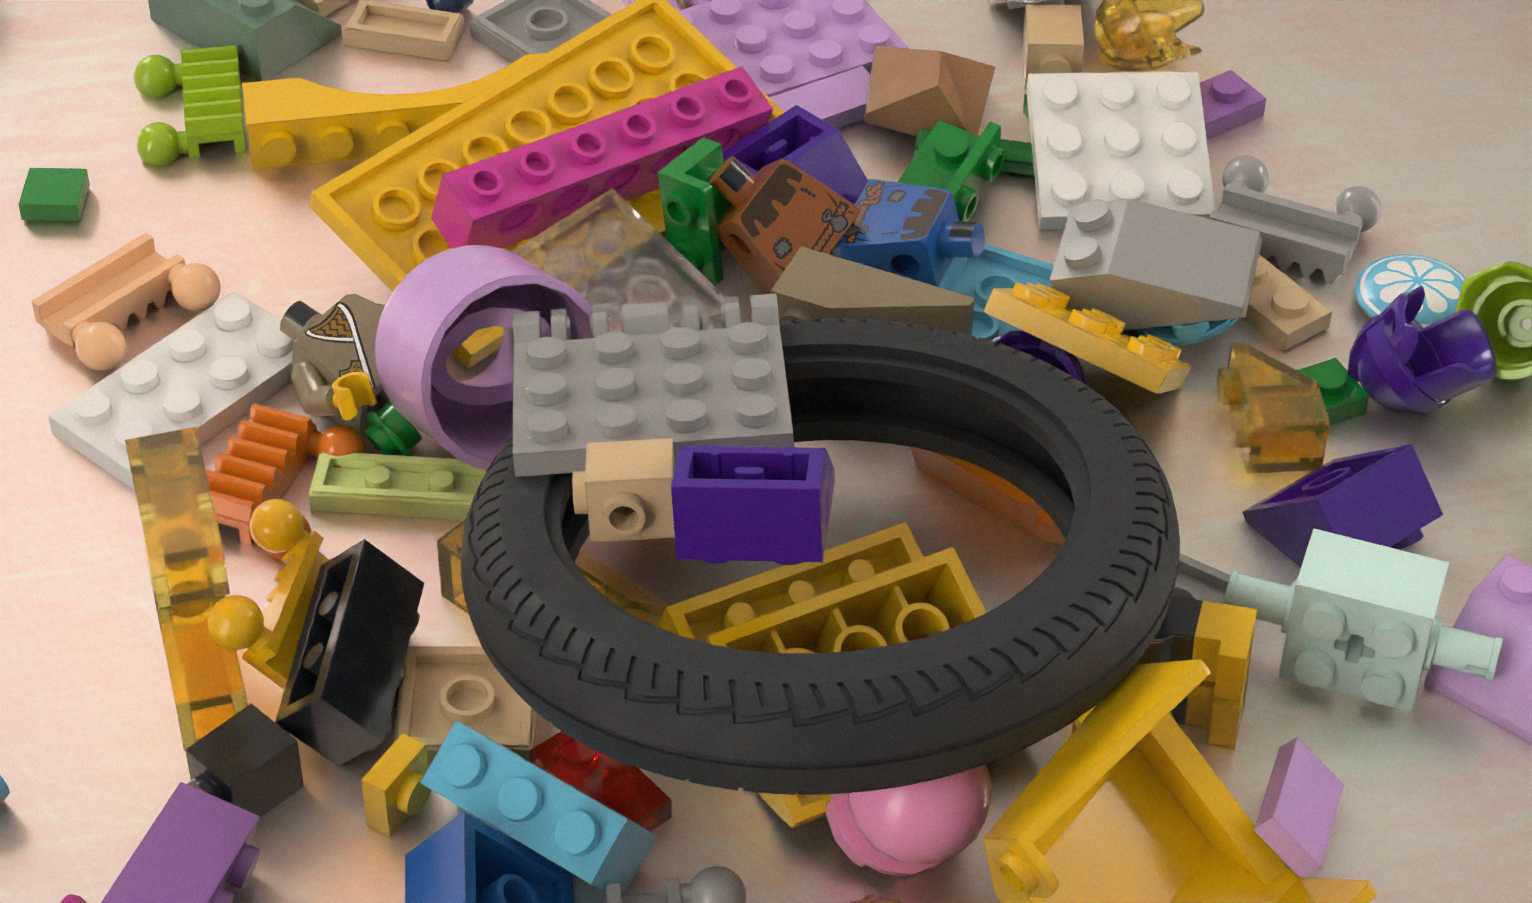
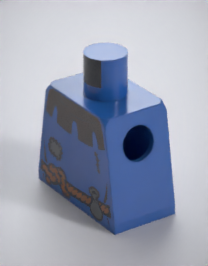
(909, 231)

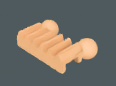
(96, 303)

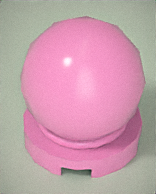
(911, 825)

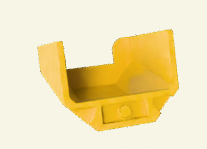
(1141, 816)

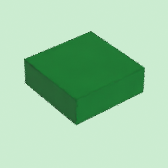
(54, 194)

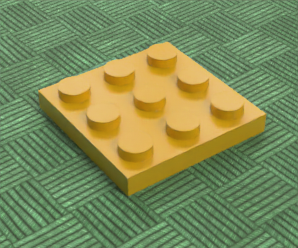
(1089, 335)

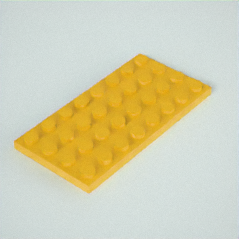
(389, 199)

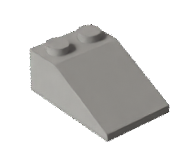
(1154, 264)

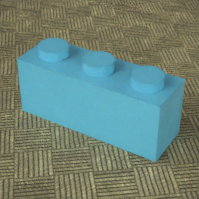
(538, 809)

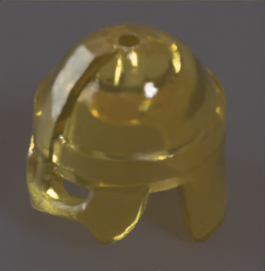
(1142, 32)

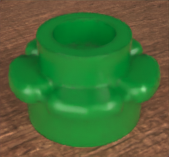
(391, 431)

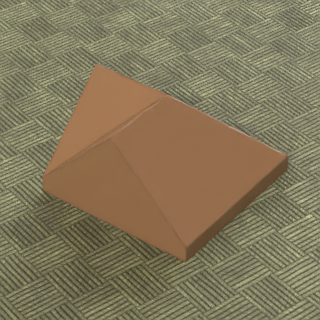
(919, 87)

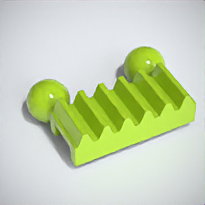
(210, 102)

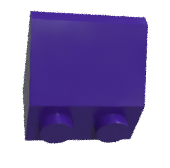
(1359, 496)

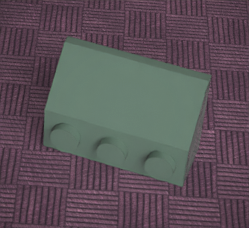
(266, 32)

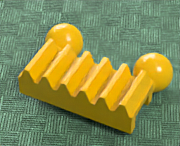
(274, 632)

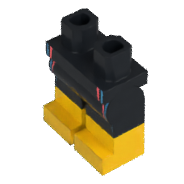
(1224, 642)

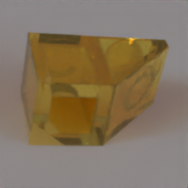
(1273, 412)

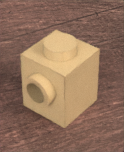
(626, 489)

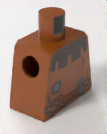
(776, 216)

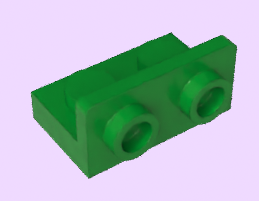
(958, 163)
(695, 207)

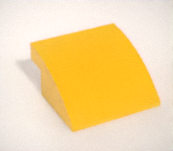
(857, 599)

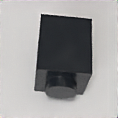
(247, 762)

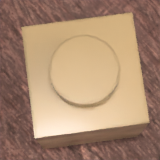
(1052, 39)

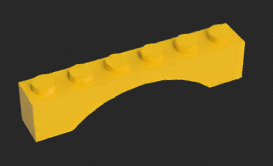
(313, 123)

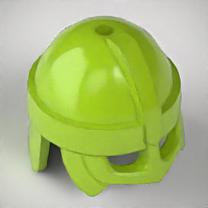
(1502, 302)

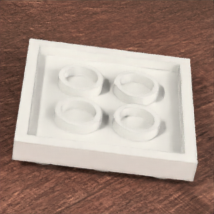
(1117, 141)

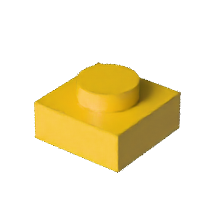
(394, 786)

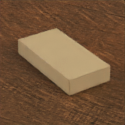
(404, 30)

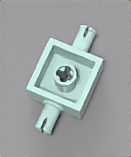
(1364, 621)

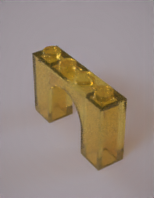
(185, 577)

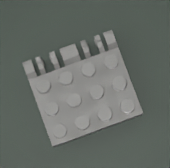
(647, 383)

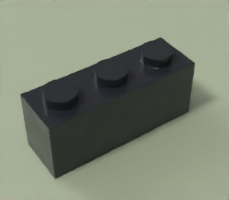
(351, 654)

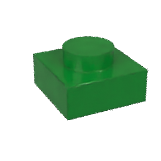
(1340, 392)

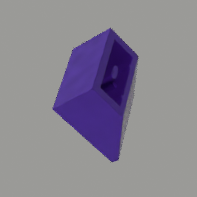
(806, 144)
(752, 503)

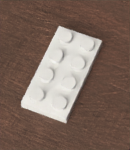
(191, 378)

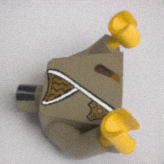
(336, 360)

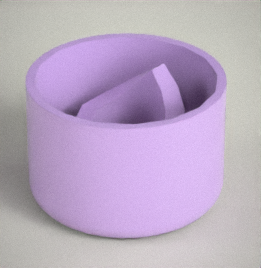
(439, 310)

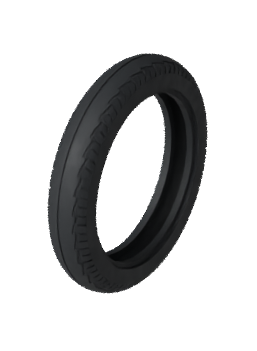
(872, 712)

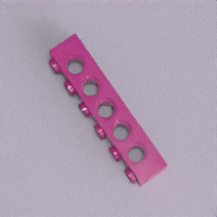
(552, 177)

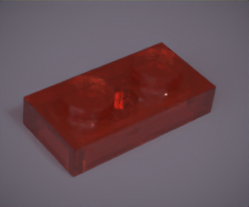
(604, 779)

